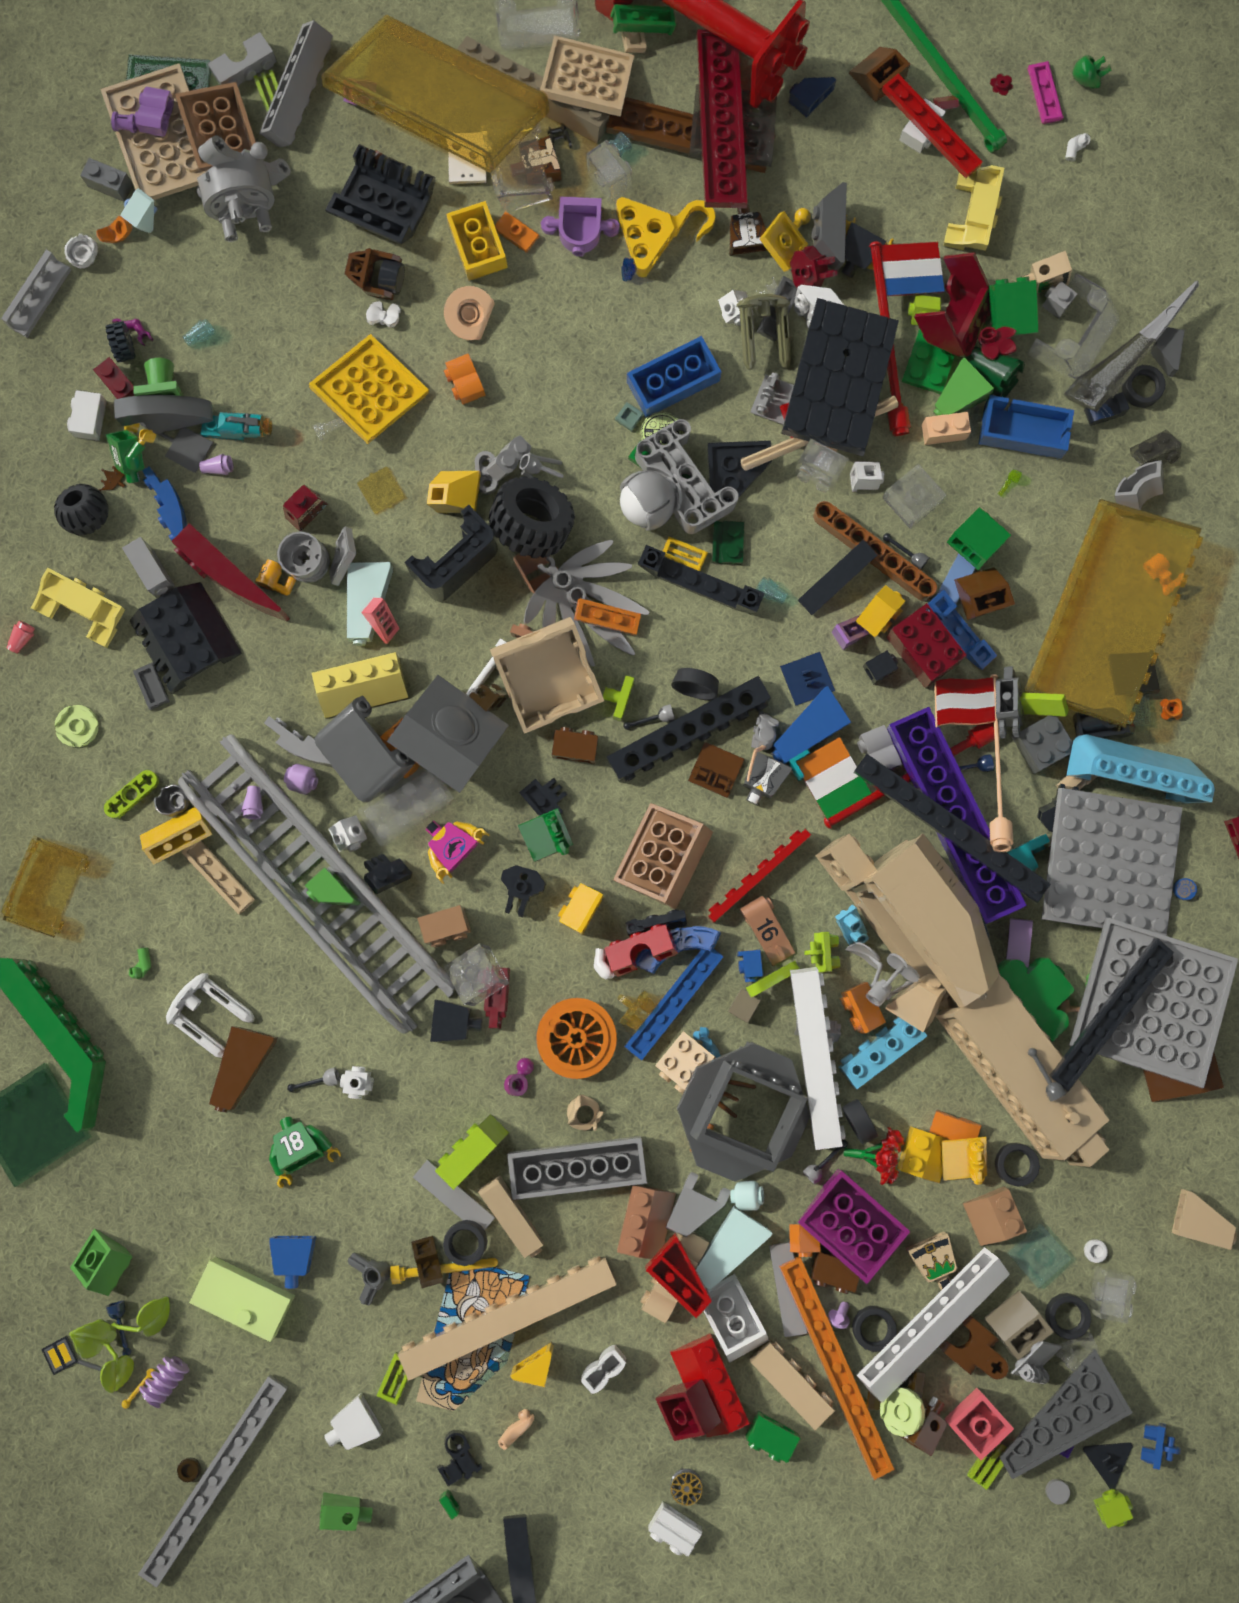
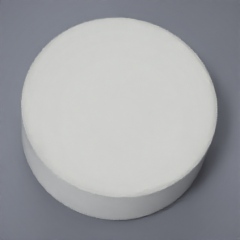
(1095, 1251)

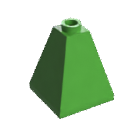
(963, 390)

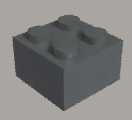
(1044, 743)

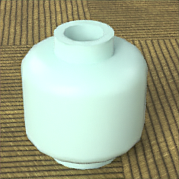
(747, 1195)

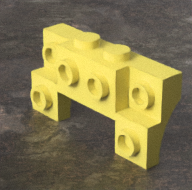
(981, 216)
(74, 595)

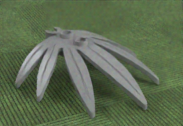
(567, 586)

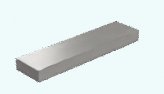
(456, 1200)
(790, 1316)

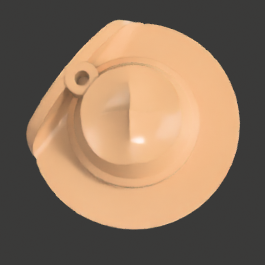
(468, 312)

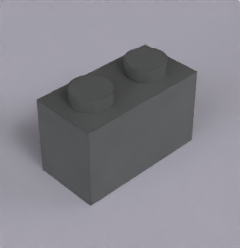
(106, 179)

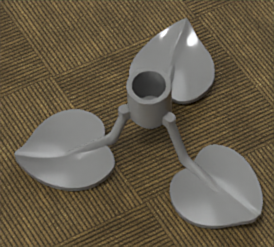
(882, 989)

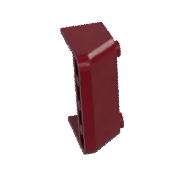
(967, 312)

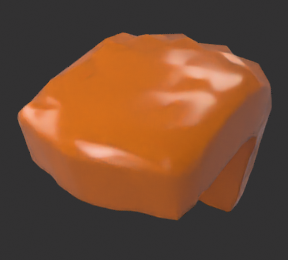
(115, 231)

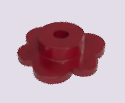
(1004, 88)

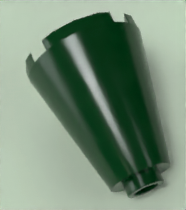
(999, 372)

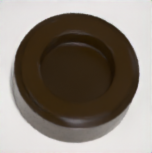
(188, 1469)

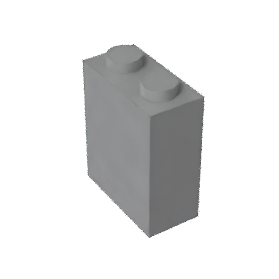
(148, 567)

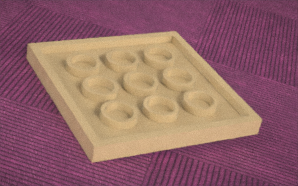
(587, 75)

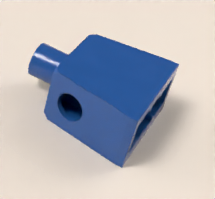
(291, 1257)

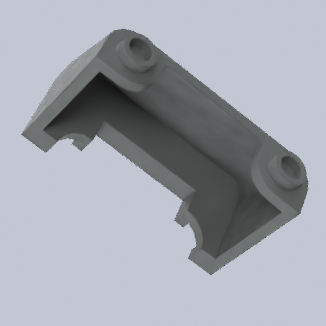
(360, 753)

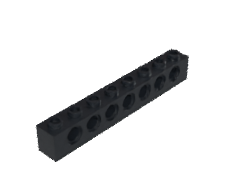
(753, 688)

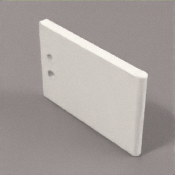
(459, 167)

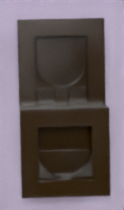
(427, 1262)

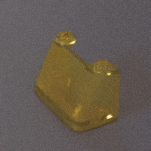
(43, 886)

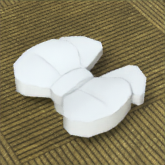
(375, 314)

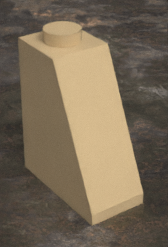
(918, 1002)
(1201, 1222)

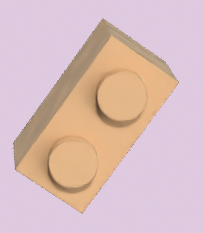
(946, 428)

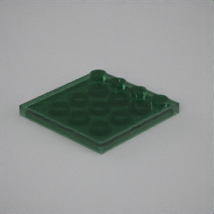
(34, 1125)

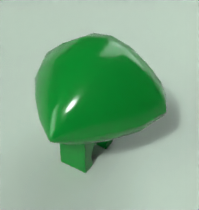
(1088, 71)

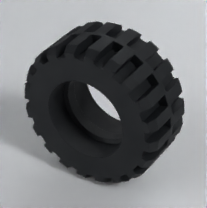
(523, 533)

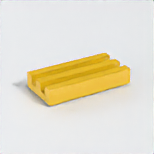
(688, 547)

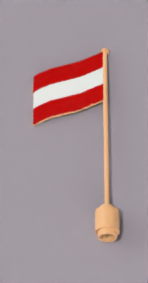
(975, 704)

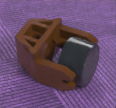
(391, 274)

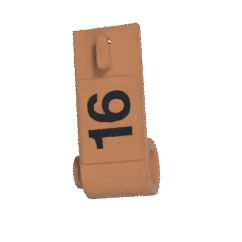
(767, 929)

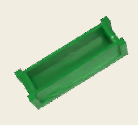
(643, 19)

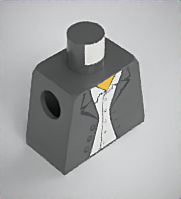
(765, 778)

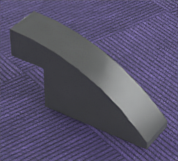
(163, 412)

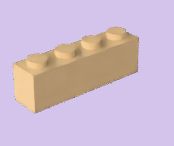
(791, 1384)

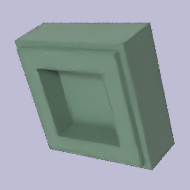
(629, 417)

